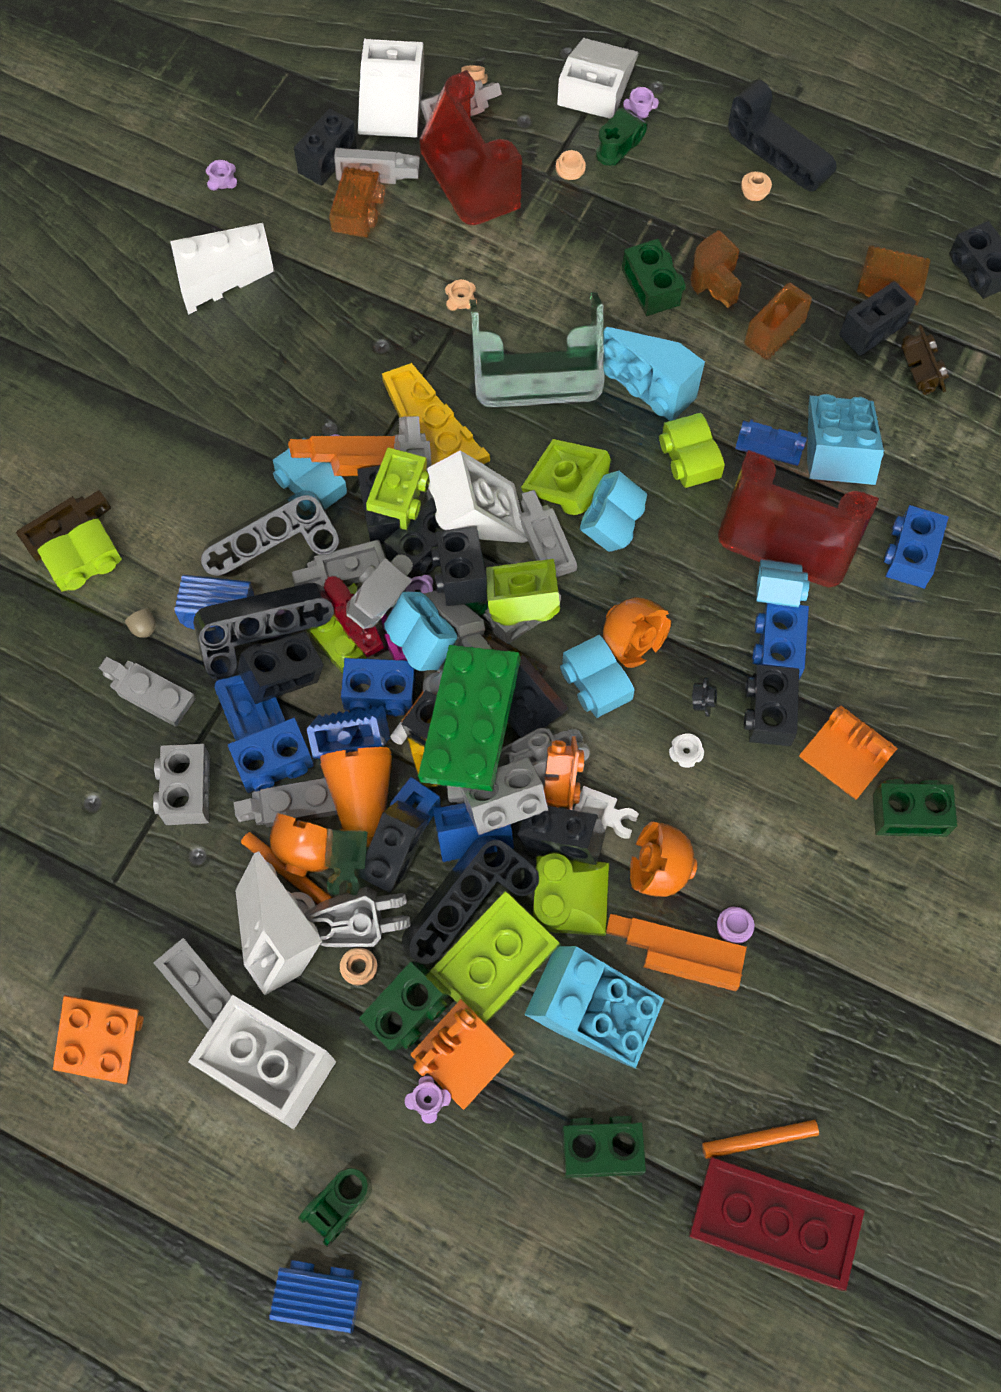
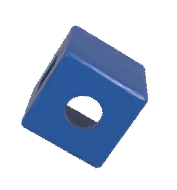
(416, 792)

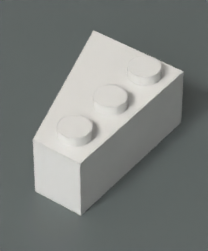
(219, 262)

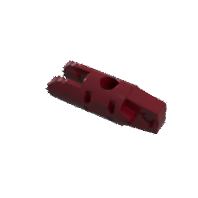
(366, 639)

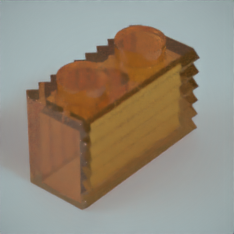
(356, 202)
(885, 266)
(778, 320)

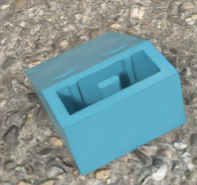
(653, 369)
(843, 440)
(594, 1005)

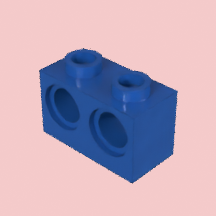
(919, 547)
(787, 642)
(380, 677)
(267, 746)

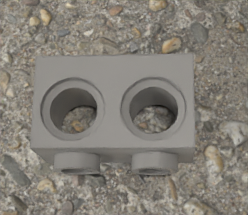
(190, 783)
(514, 797)

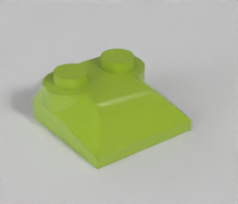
(568, 475)
(522, 592)
(571, 895)

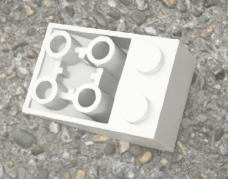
(595, 77)
(390, 88)
(272, 928)

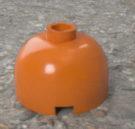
(634, 629)
(298, 845)
(663, 862)

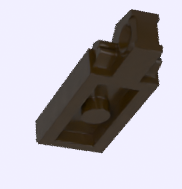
(62, 521)

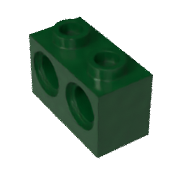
(653, 277)
(916, 817)
(400, 999)
(604, 1160)

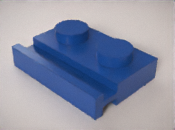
(241, 711)

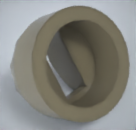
(141, 623)

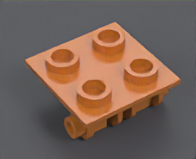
(848, 752)
(96, 1039)
(462, 1054)

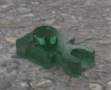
(345, 853)

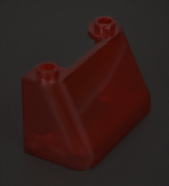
(475, 176)
(792, 528)

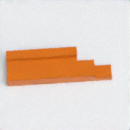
(343, 452)
(683, 952)

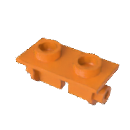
(565, 763)

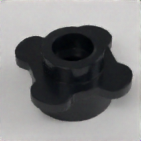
(704, 696)

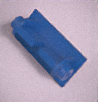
(772, 443)

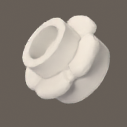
(690, 742)

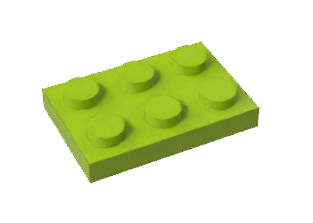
(495, 957)

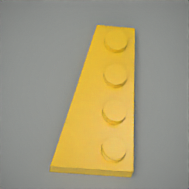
(416, 397)

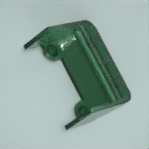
(539, 376)

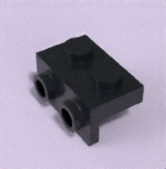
(533, 701)

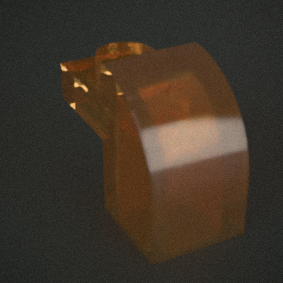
(713, 266)

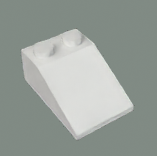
(473, 496)
(263, 1061)

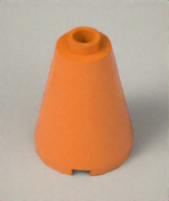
(359, 786)

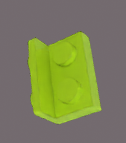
(399, 486)

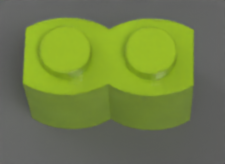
(692, 450)
(79, 555)

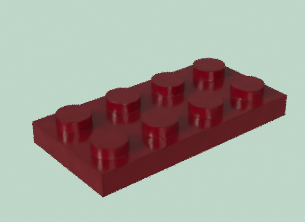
(777, 1224)

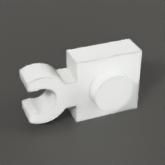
(603, 806)

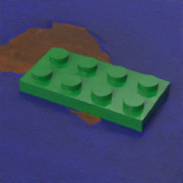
(470, 718)

